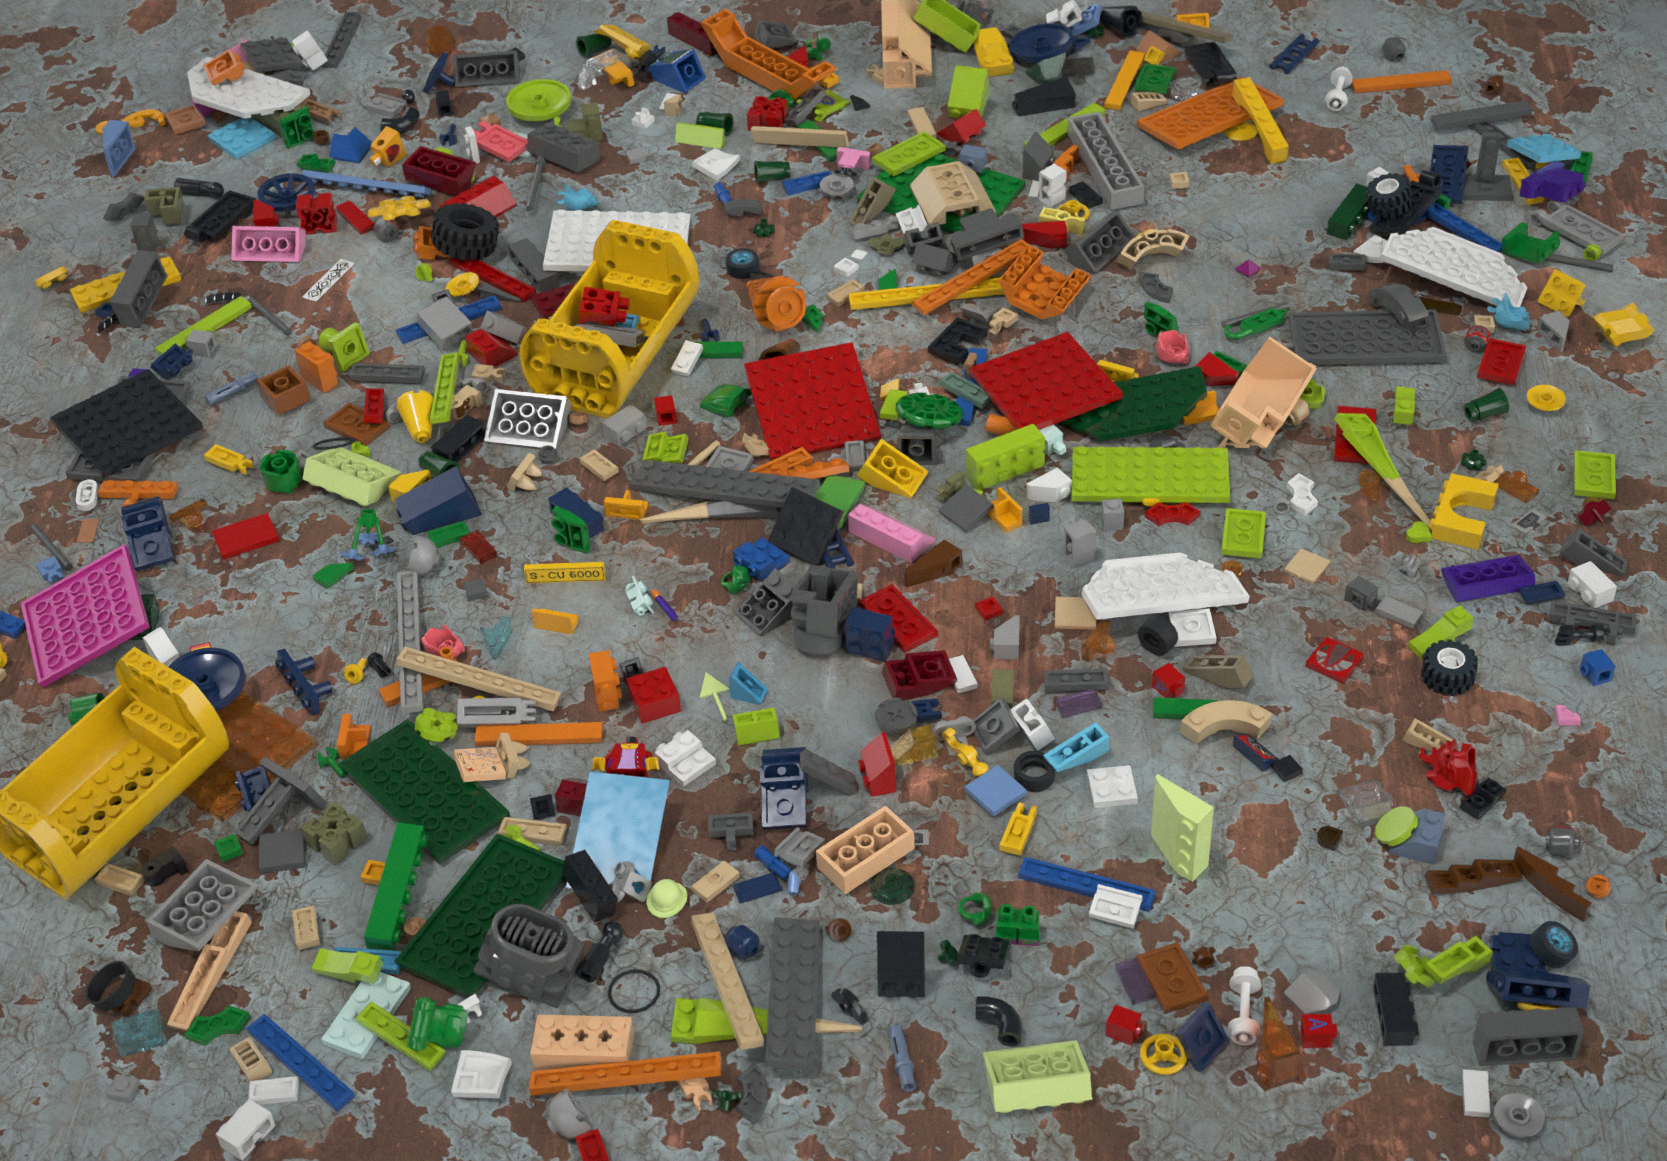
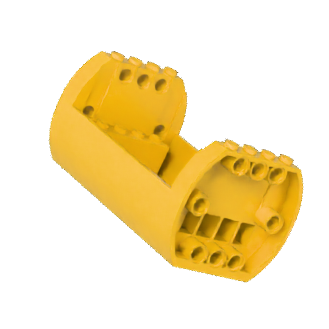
(586, 365)
(143, 726)

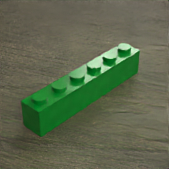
(395, 887)

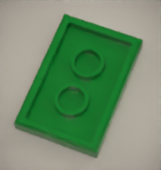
(1155, 78)

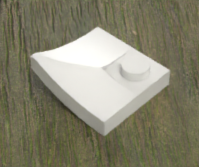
(715, 163)
(1372, 249)
(480, 1075)

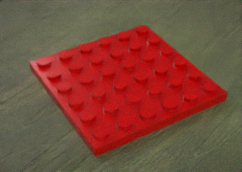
(1045, 382)
(812, 400)

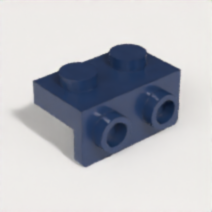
(172, 361)
(253, 786)

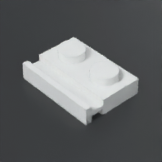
(911, 219)
(1115, 906)

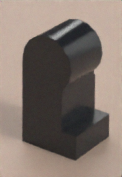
(443, 102)
(163, 866)

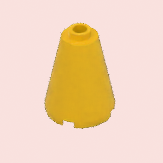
(415, 412)

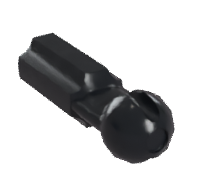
(199, 187)
(600, 952)

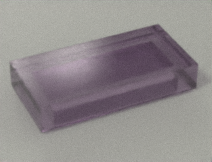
(1078, 703)
(1134, 981)

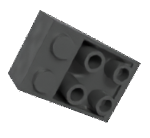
(768, 604)

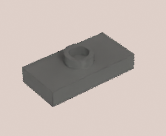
(1347, 261)

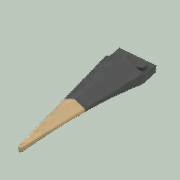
(715, 509)

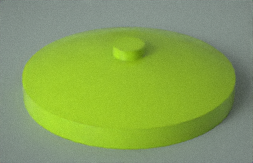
(538, 100)

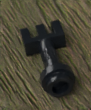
(1567, 633)

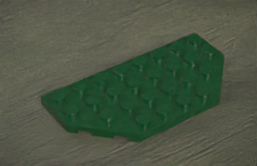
(1146, 407)

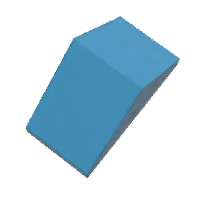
(746, 686)

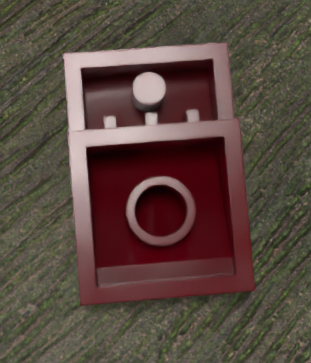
(918, 674)

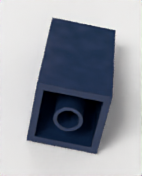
(437, 503)

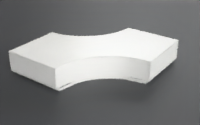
(1302, 498)

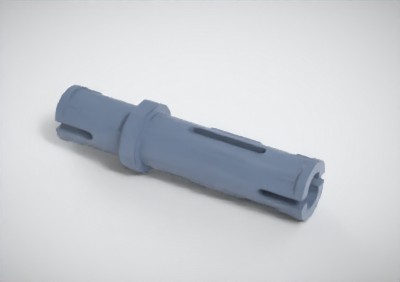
(231, 388)
(903, 1065)

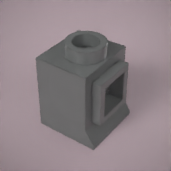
(1361, 593)

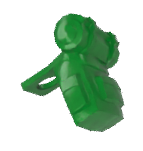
(436, 1024)

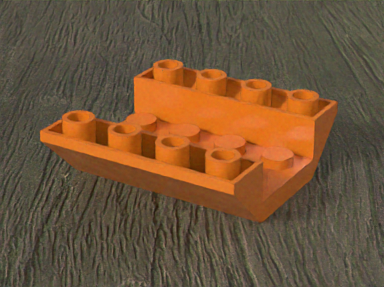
(1028, 280)

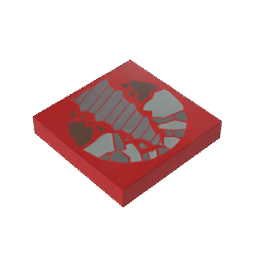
(1334, 659)

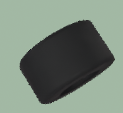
(1157, 635)

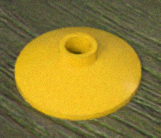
(1242, 132)
(462, 284)
(1546, 397)

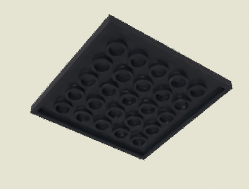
(126, 423)

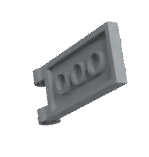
(1577, 226)

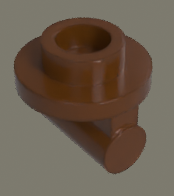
(839, 929)

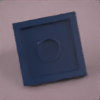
(437, 74)
(1202, 1037)

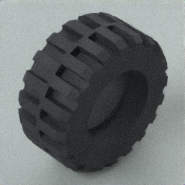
(464, 231)

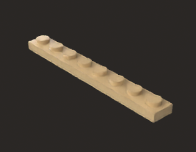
(477, 678)
(727, 981)

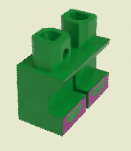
(1025, 920)

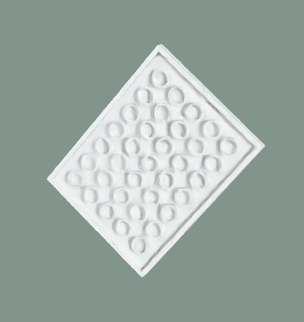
(575, 233)

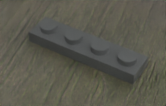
(387, 372)

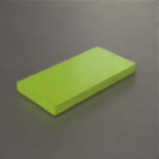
(908, 153)

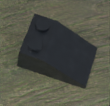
(901, 964)

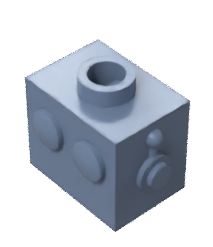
(974, 157)

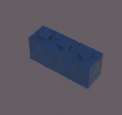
(570, 501)

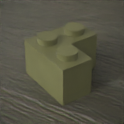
(590, 123)
(165, 202)

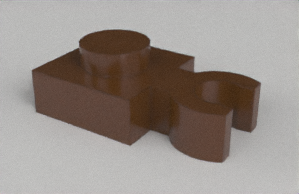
(138, 994)

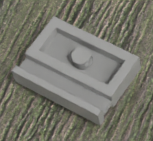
(386, 105)
(799, 847)

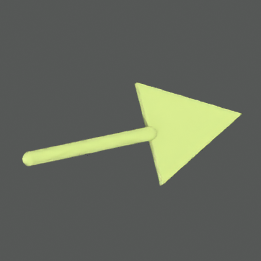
(712, 687)

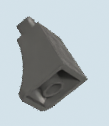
(918, 443)

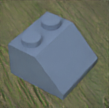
(1424, 839)

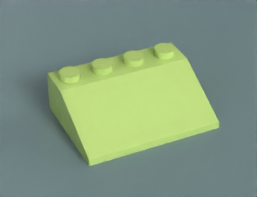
(349, 475)
(1181, 828)
(1037, 1076)

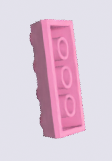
(267, 243)
(888, 533)

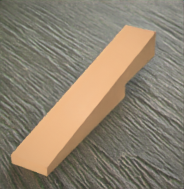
(209, 970)

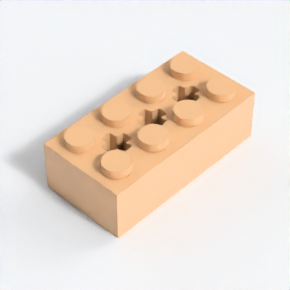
(865, 849)
(580, 1041)

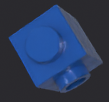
(1597, 667)

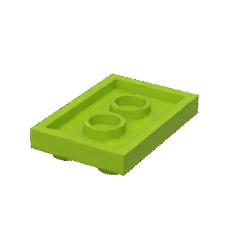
(1594, 474)
(1243, 533)

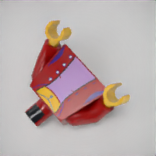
(627, 759)

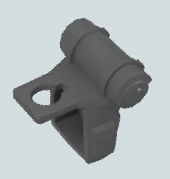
(973, 9)

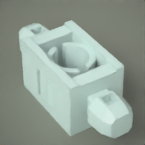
(1053, 440)

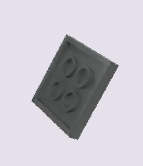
(271, 55)

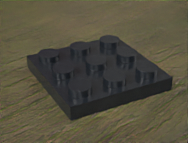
(805, 526)

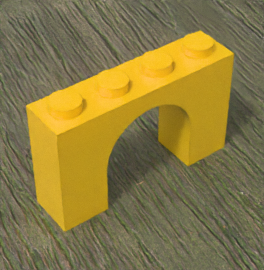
(1462, 492)

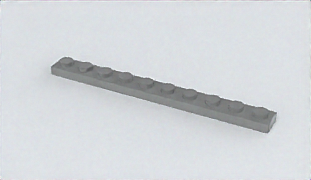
(409, 636)

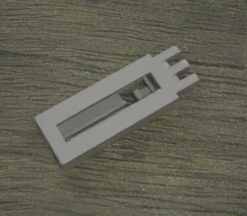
(617, 334)
(487, 711)

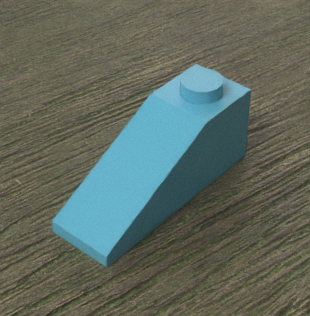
(1079, 749)

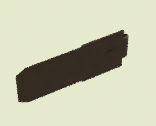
(1441, 306)

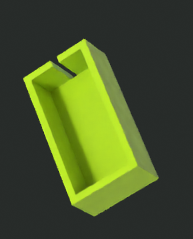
(947, 22)
(1005, 457)

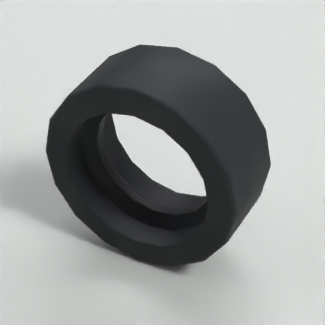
(1033, 784)

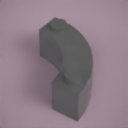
(1401, 302)

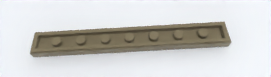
(1186, 28)

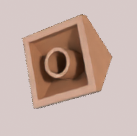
(1157, 42)

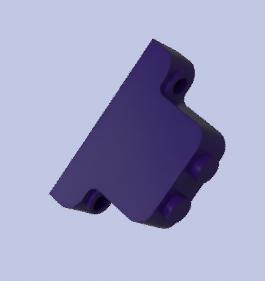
(1553, 183)

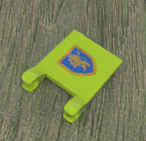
(830, 103)

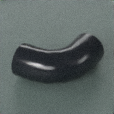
(404, 123)
(1003, 1015)

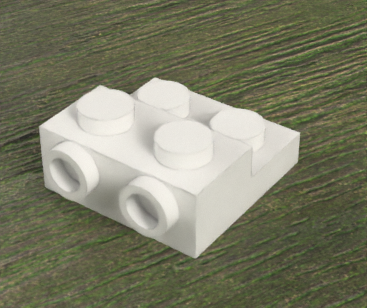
(684, 758)

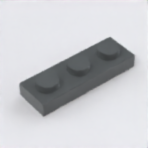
(805, 107)
(1076, 679)
(828, 772)

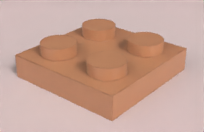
(185, 119)

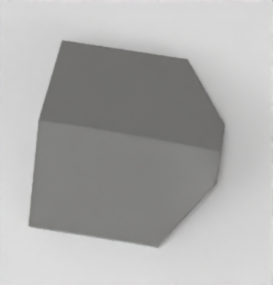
(980, 311)
(1312, 992)

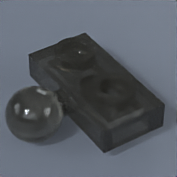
(1078, 68)

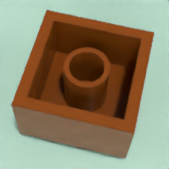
(283, 390)

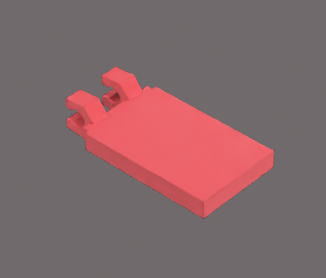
(500, 141)

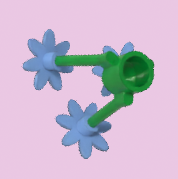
(367, 520)

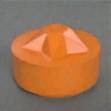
(1598, 886)

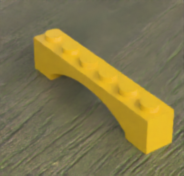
(1273, 141)

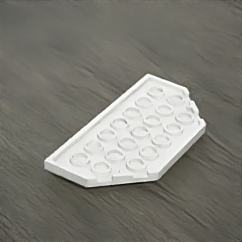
(247, 95)
(1455, 264)
(1159, 586)

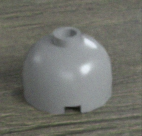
(423, 555)
(567, 1116)

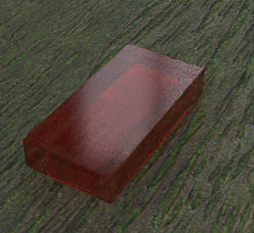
(478, 547)

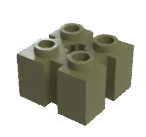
(334, 833)

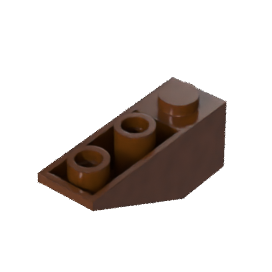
(935, 564)

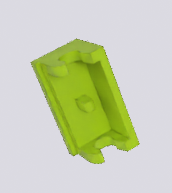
(756, 726)

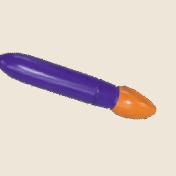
(656, 595)

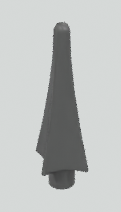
(952, 149)
(488, 291)

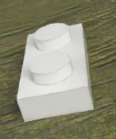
(470, 139)
(687, 358)

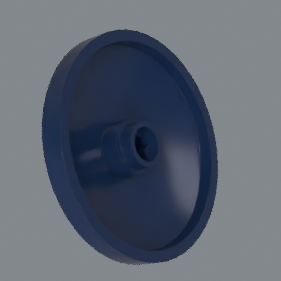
(1041, 42)
(214, 672)

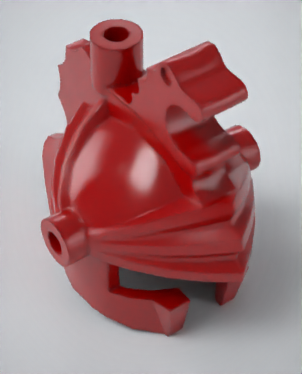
(1451, 766)

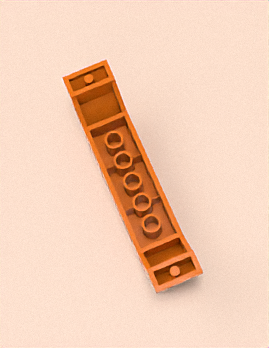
(760, 61)

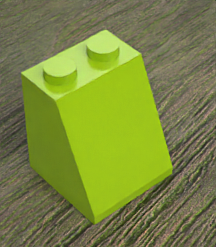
(968, 91)

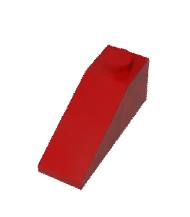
(1046, 234)

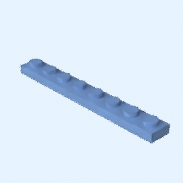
(373, 185)

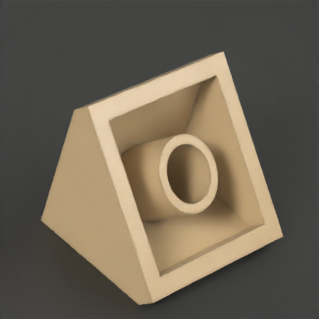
(1073, 614)

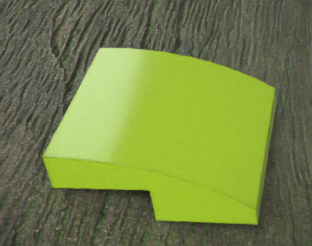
(665, 448)

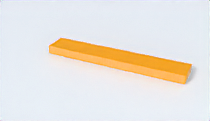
(1124, 80)

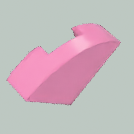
(1565, 716)

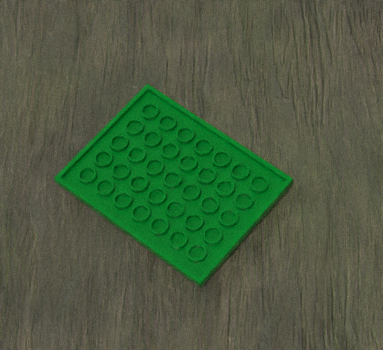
(998, 186)

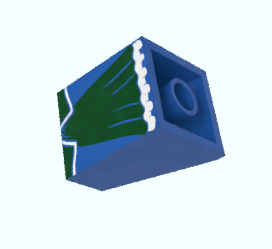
(678, 70)

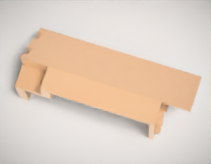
(904, 45)
(1262, 397)

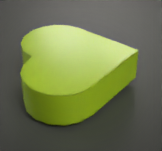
(1418, 533)

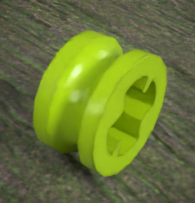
(1592, 248)

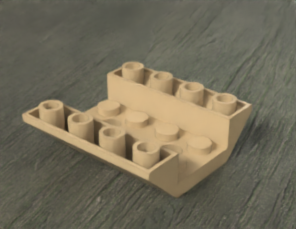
(942, 194)

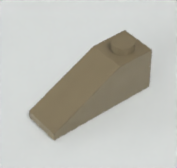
(872, 202)
(1223, 670)

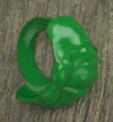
(782, 95)
(740, 579)
(979, 917)

